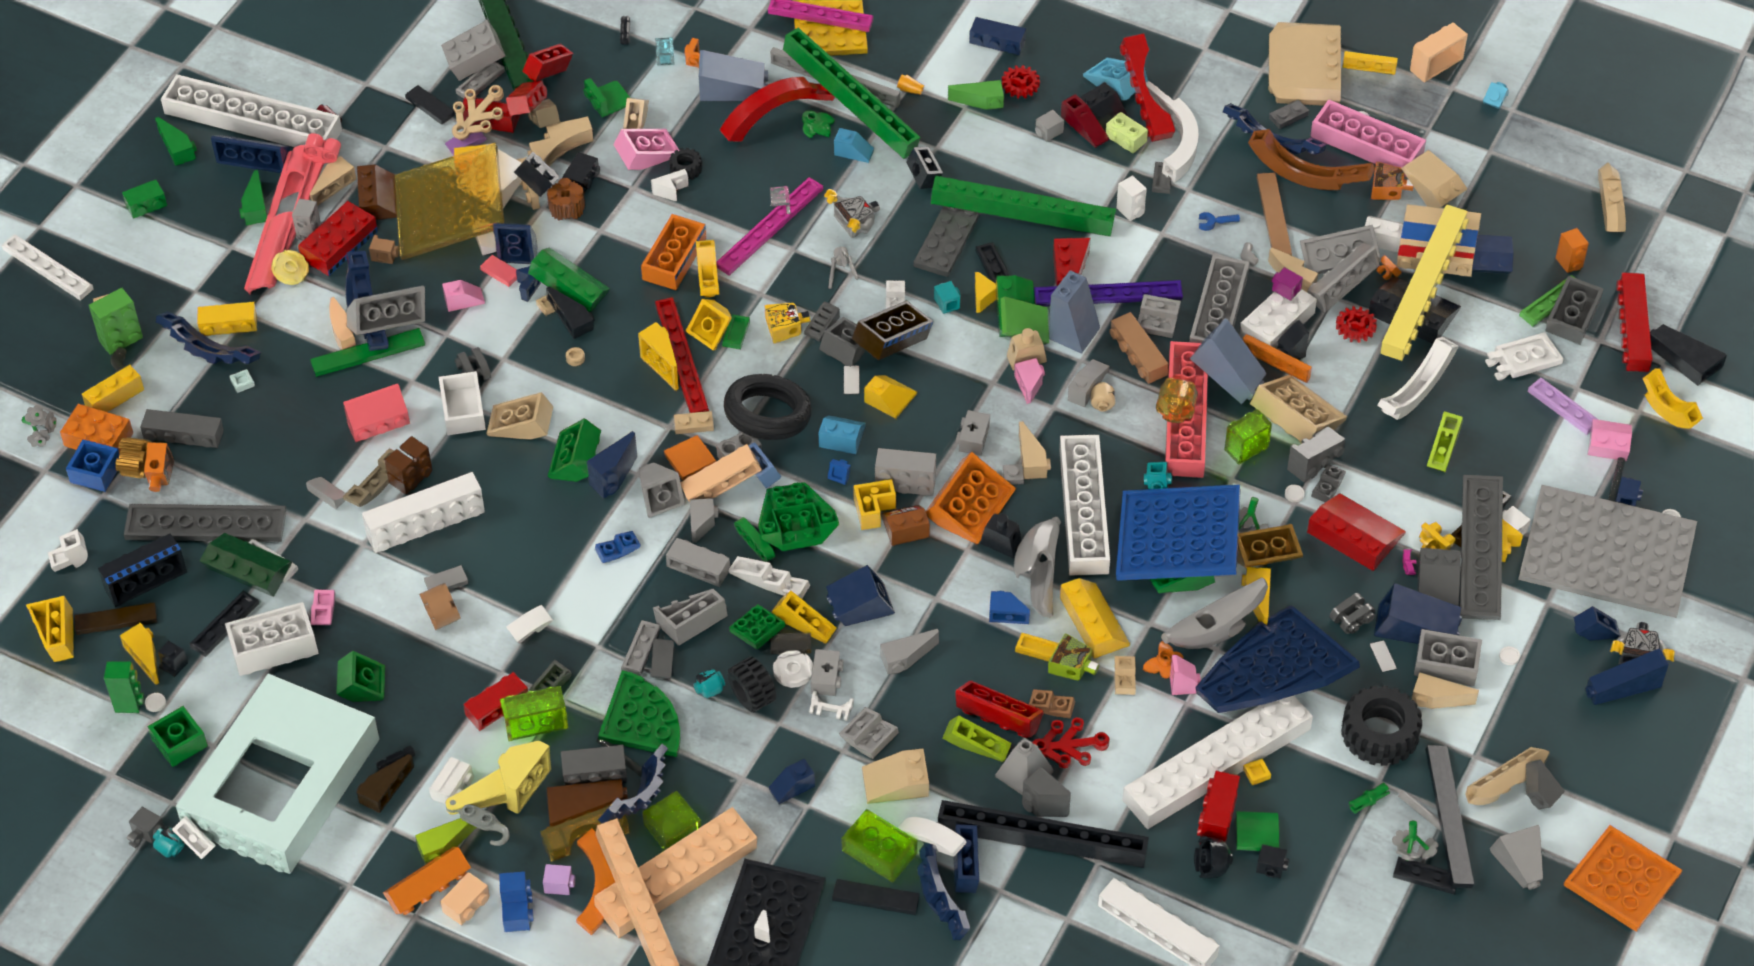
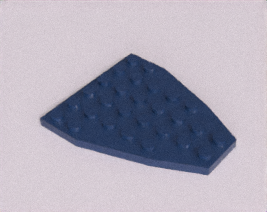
(1275, 663)

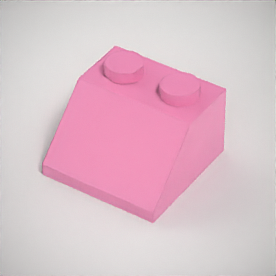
(1610, 439)

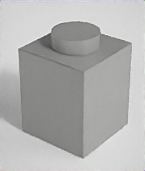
(1049, 125)

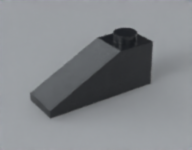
(572, 314)

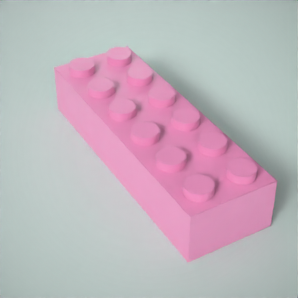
(1365, 136)

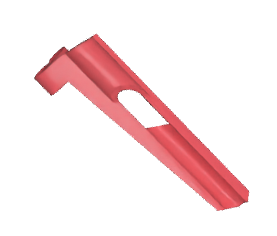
(298, 175)

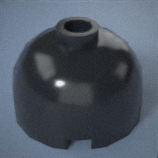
(1212, 857)

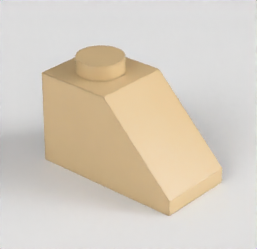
(635, 113)

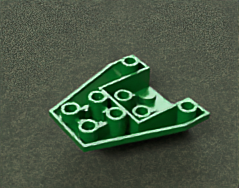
(795, 517)

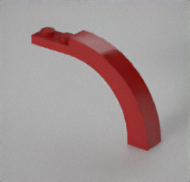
(765, 100)

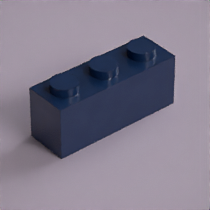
(997, 35)
(967, 861)

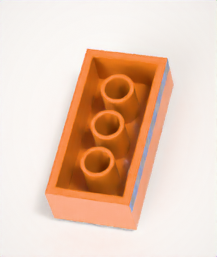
(673, 252)

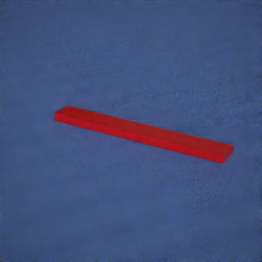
(686, 368)

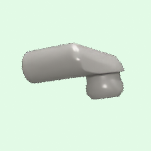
(1247, 255)

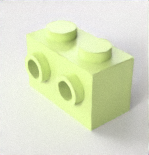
(1126, 132)

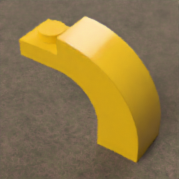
(707, 268)
(1667, 405)

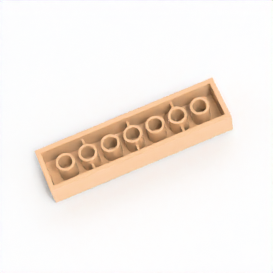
(683, 867)

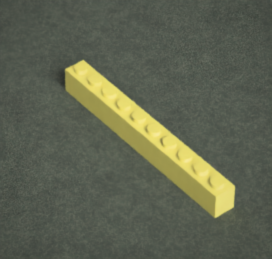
(1424, 282)

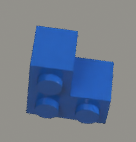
(515, 899)

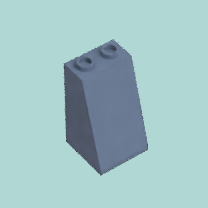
(729, 77)
(1073, 313)
(1229, 362)

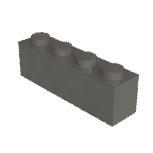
(182, 428)

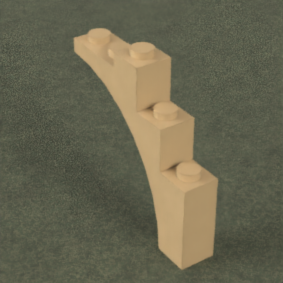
(558, 140)

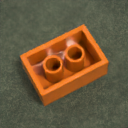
(96, 427)

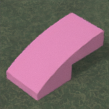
(322, 607)

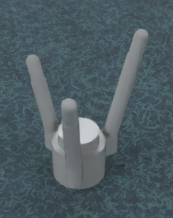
(841, 258)

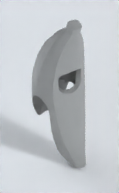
(1039, 541)
(1217, 620)

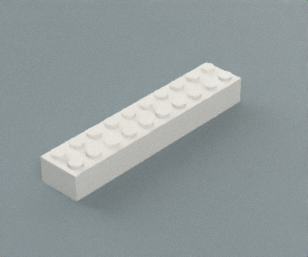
(247, 112)
(1226, 750)

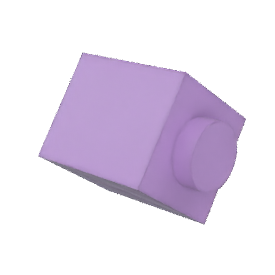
(558, 879)

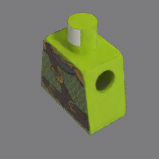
(1072, 659)

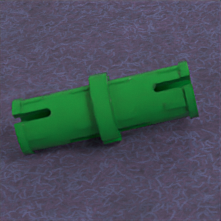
(1369, 798)

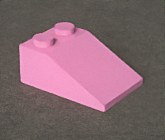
(644, 147)

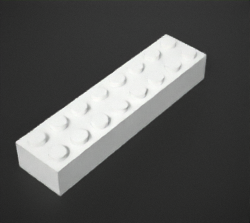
(1084, 505)

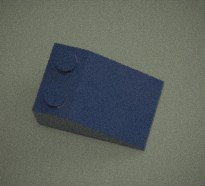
(515, 243)
(612, 465)

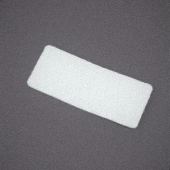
(851, 380)

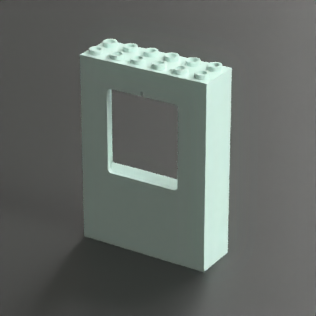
(302, 728)

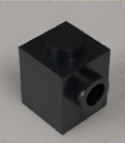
(1272, 861)

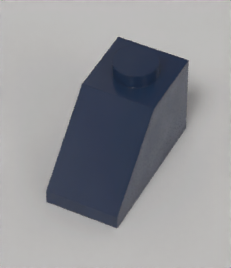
(1596, 625)
(793, 781)

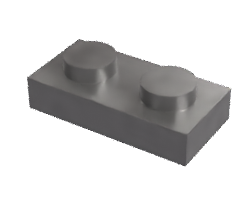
(1289, 114)

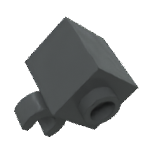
(144, 826)

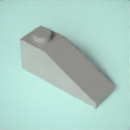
(1085, 380)
(904, 652)

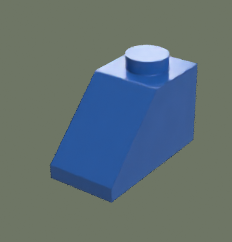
(1007, 609)

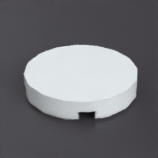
(793, 669)

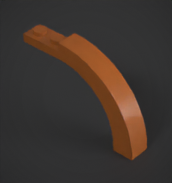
(1303, 172)

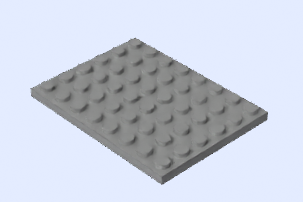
(1608, 551)

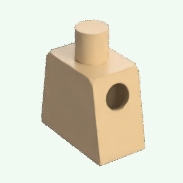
(1026, 347)

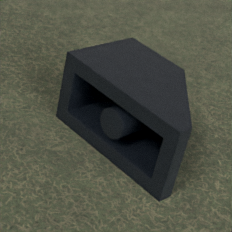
(1294, 341)

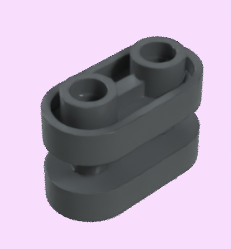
(464, 363)
(1352, 613)

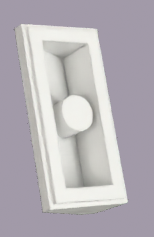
(487, 243)
(193, 837)

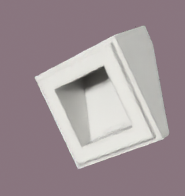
(761, 928)

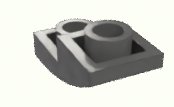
(1329, 483)
(662, 658)

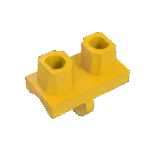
(1432, 539)

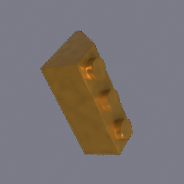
(1268, 546)

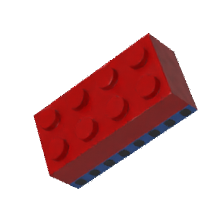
(340, 233)

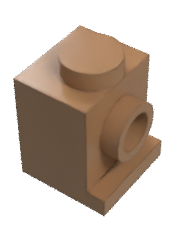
(383, 250)

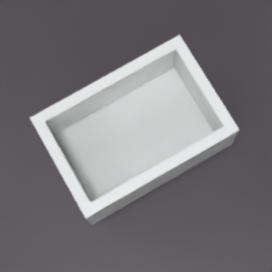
(462, 403)

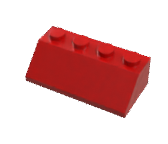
(998, 708)

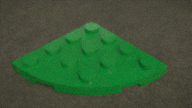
(641, 717)

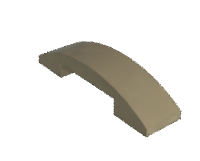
(371, 486)

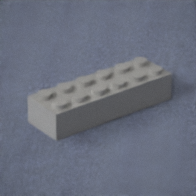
(1220, 296)

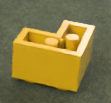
(871, 499)

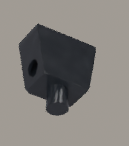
(1002, 535)

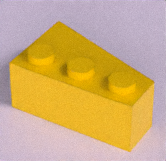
(55, 626)

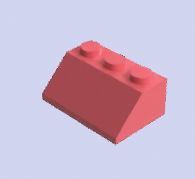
(376, 413)

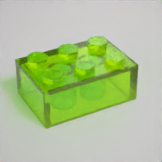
(534, 713)
(879, 845)

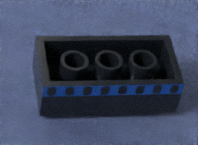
(142, 570)

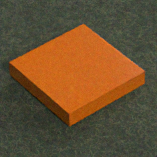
(689, 457)

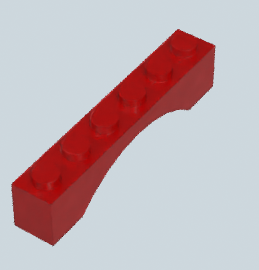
(1157, 120)

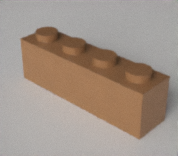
(1139, 348)

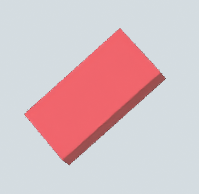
(499, 270)

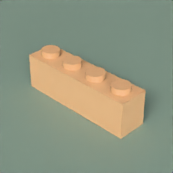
(722, 475)

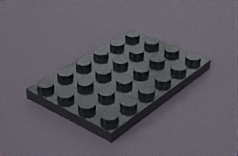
(790, 907)

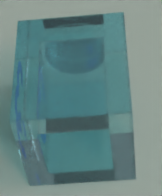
(664, 51)

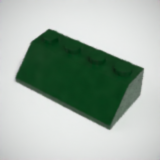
(246, 563)

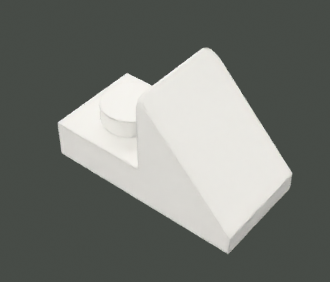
(668, 184)

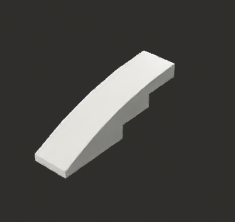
(768, 578)

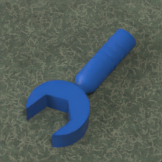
(1211, 220)

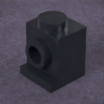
(172, 658)

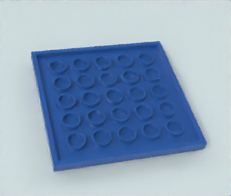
(1179, 532)

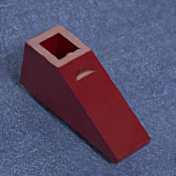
(1082, 119)

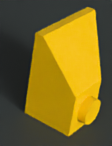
(709, 323)
(888, 395)

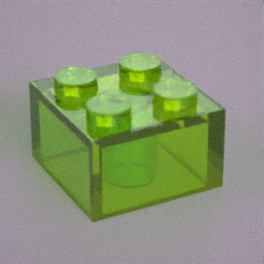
(1248, 436)
(670, 820)

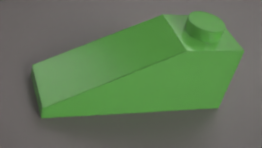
(979, 94)

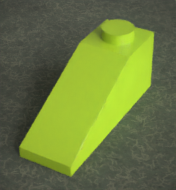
(1445, 441)
(976, 739)
(442, 838)

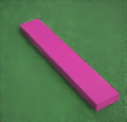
(821, 14)

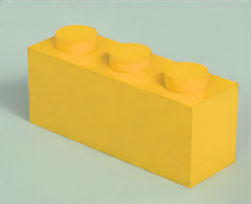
(227, 318)
(114, 390)

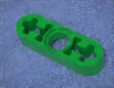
(754, 539)

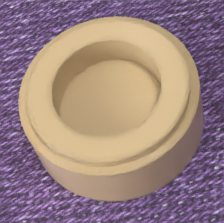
(575, 356)

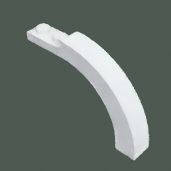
(1182, 159)

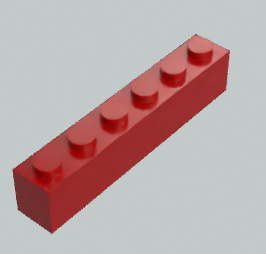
(1635, 322)

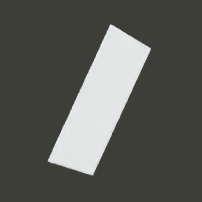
(1383, 656)

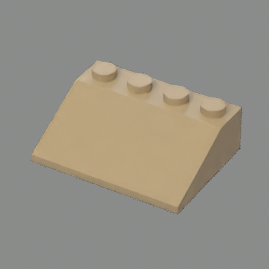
(1295, 407)

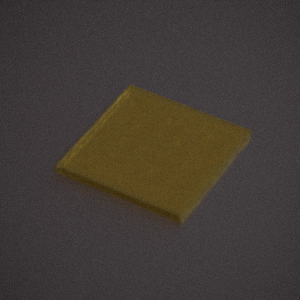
(448, 201)

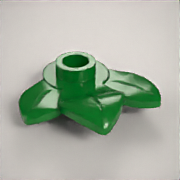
(819, 124)

